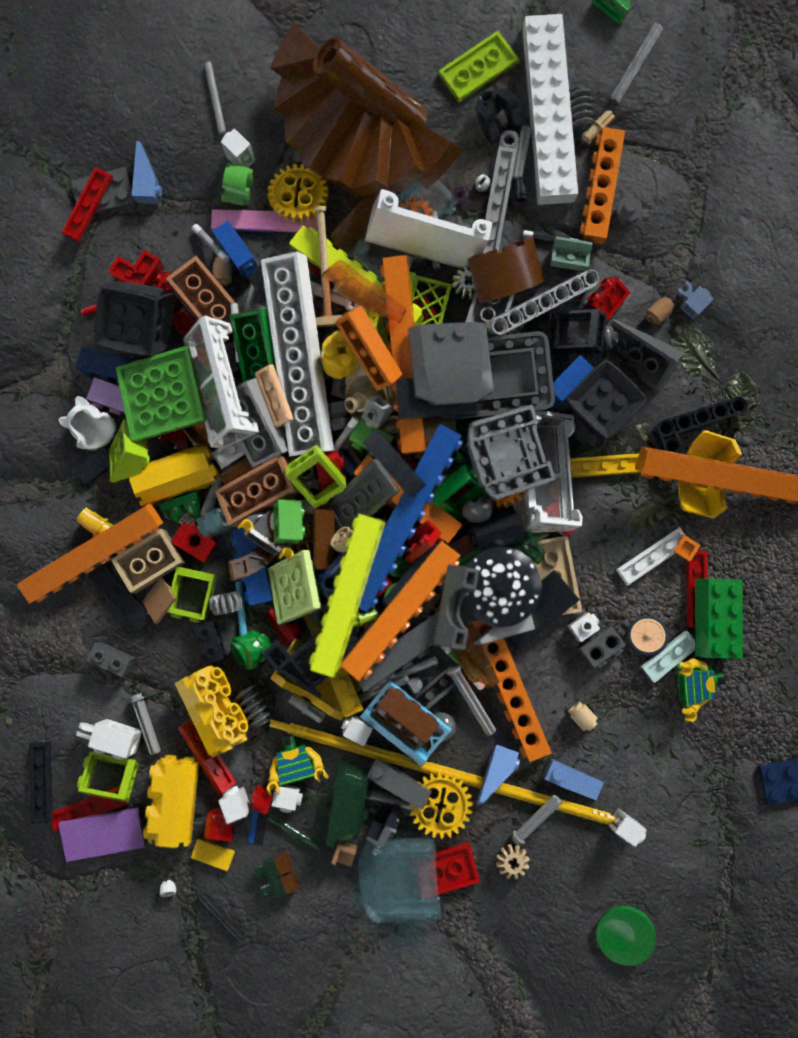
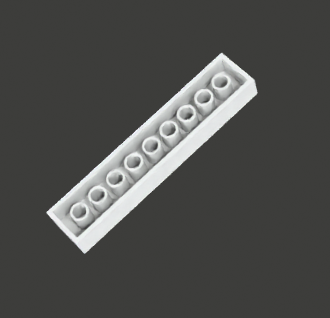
(550, 109)
(297, 351)

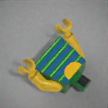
(696, 685)
(294, 764)

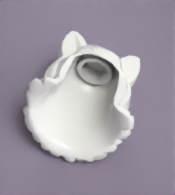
(89, 425)

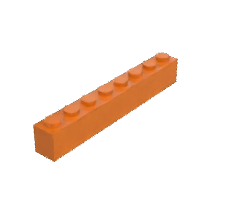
(90, 553)
(399, 612)

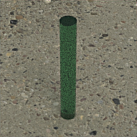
(294, 831)

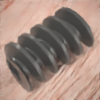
(580, 108)
(253, 706)

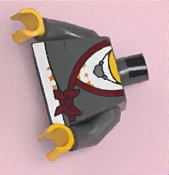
(260, 530)

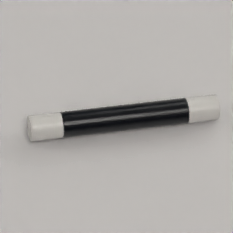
(541, 237)

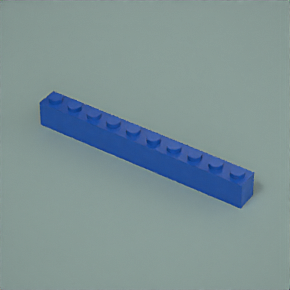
(408, 511)

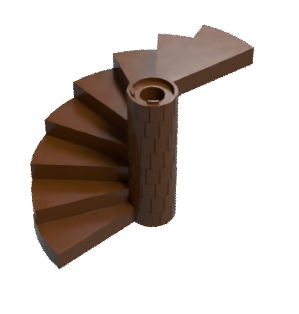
(354, 119)

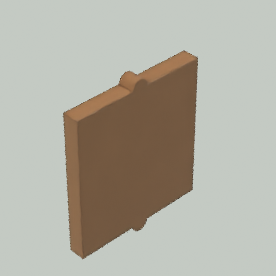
(159, 600)

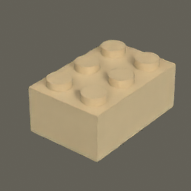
(148, 561)

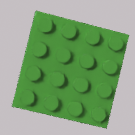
(160, 394)

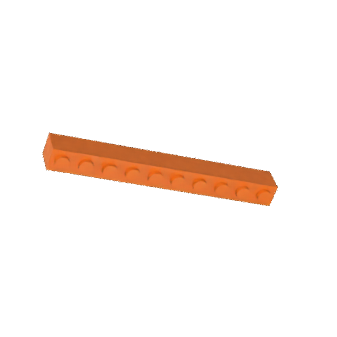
(398, 286)
(718, 474)

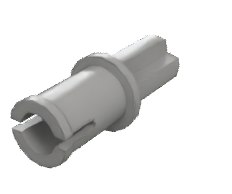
(307, 708)

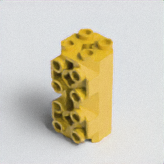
(175, 475)
(214, 716)
(172, 801)

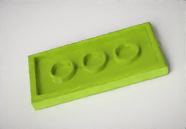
(478, 66)

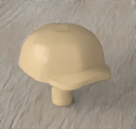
(360, 389)

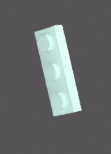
(669, 657)

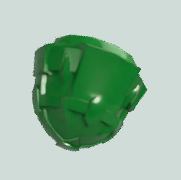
(248, 648)

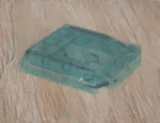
(399, 880)

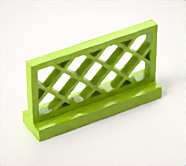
(414, 281)

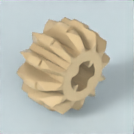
(515, 868)

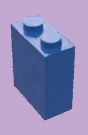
(235, 249)
(570, 379)

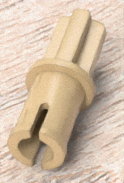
(597, 126)

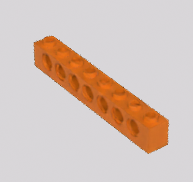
(539, 747)

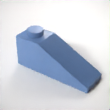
(145, 184)
(500, 767)
(572, 779)

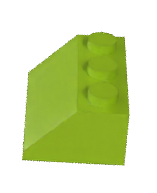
(125, 456)

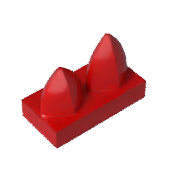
(286, 632)

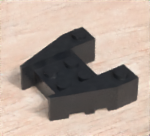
(297, 664)

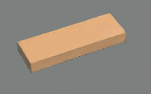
(274, 396)

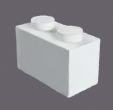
(238, 149)
(235, 804)
(628, 828)

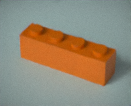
(368, 348)

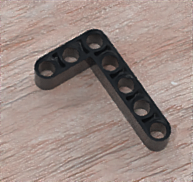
(692, 423)

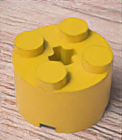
(338, 357)

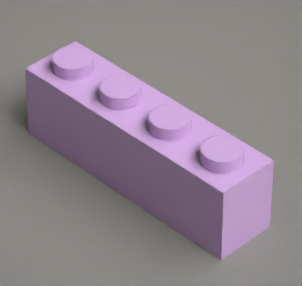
(106, 395)

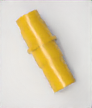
(94, 523)

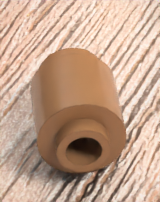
(660, 311)

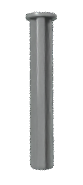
(471, 700)

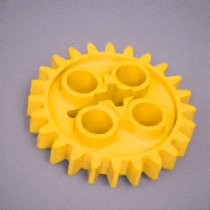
(280, 191)
(458, 808)

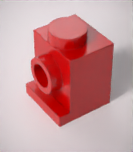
(262, 800)

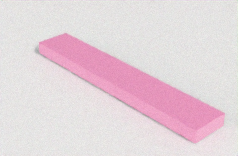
(260, 221)

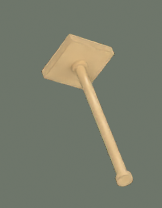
(328, 319)

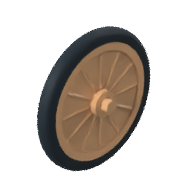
(648, 635)

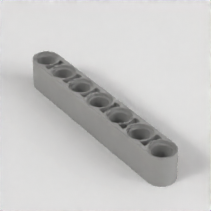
(549, 301)

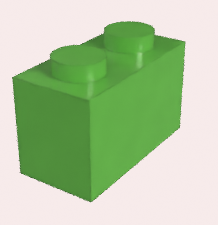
(288, 522)

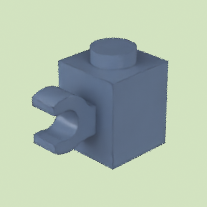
(696, 301)

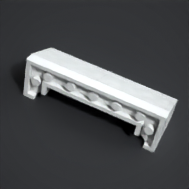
(424, 234)

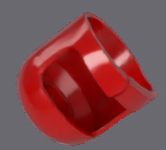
(217, 827)

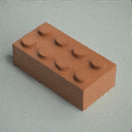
(200, 291)
(256, 491)

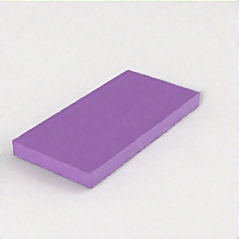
(102, 834)

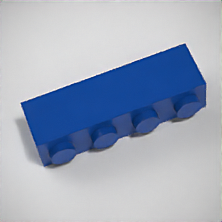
(258, 584)

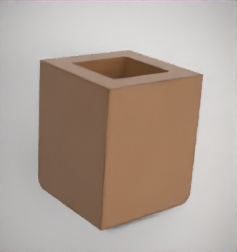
(344, 853)

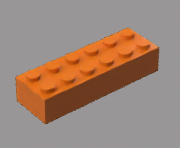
(435, 515)

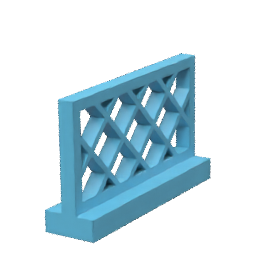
(418, 755)

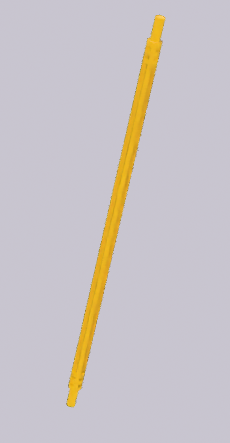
(428, 767)

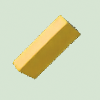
(212, 854)

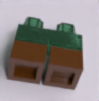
(280, 875)

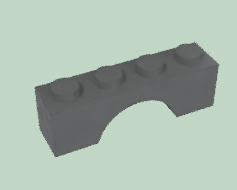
(450, 629)

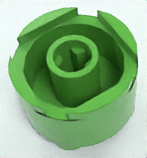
(236, 184)

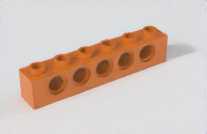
(613, 140)

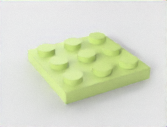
(293, 587)

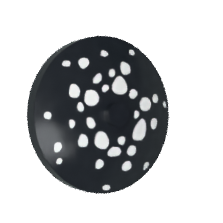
(505, 587)

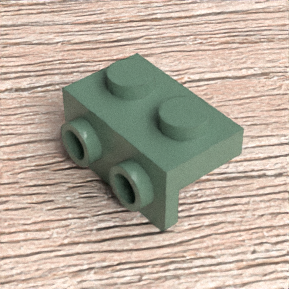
(571, 254)

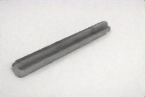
(636, 63)

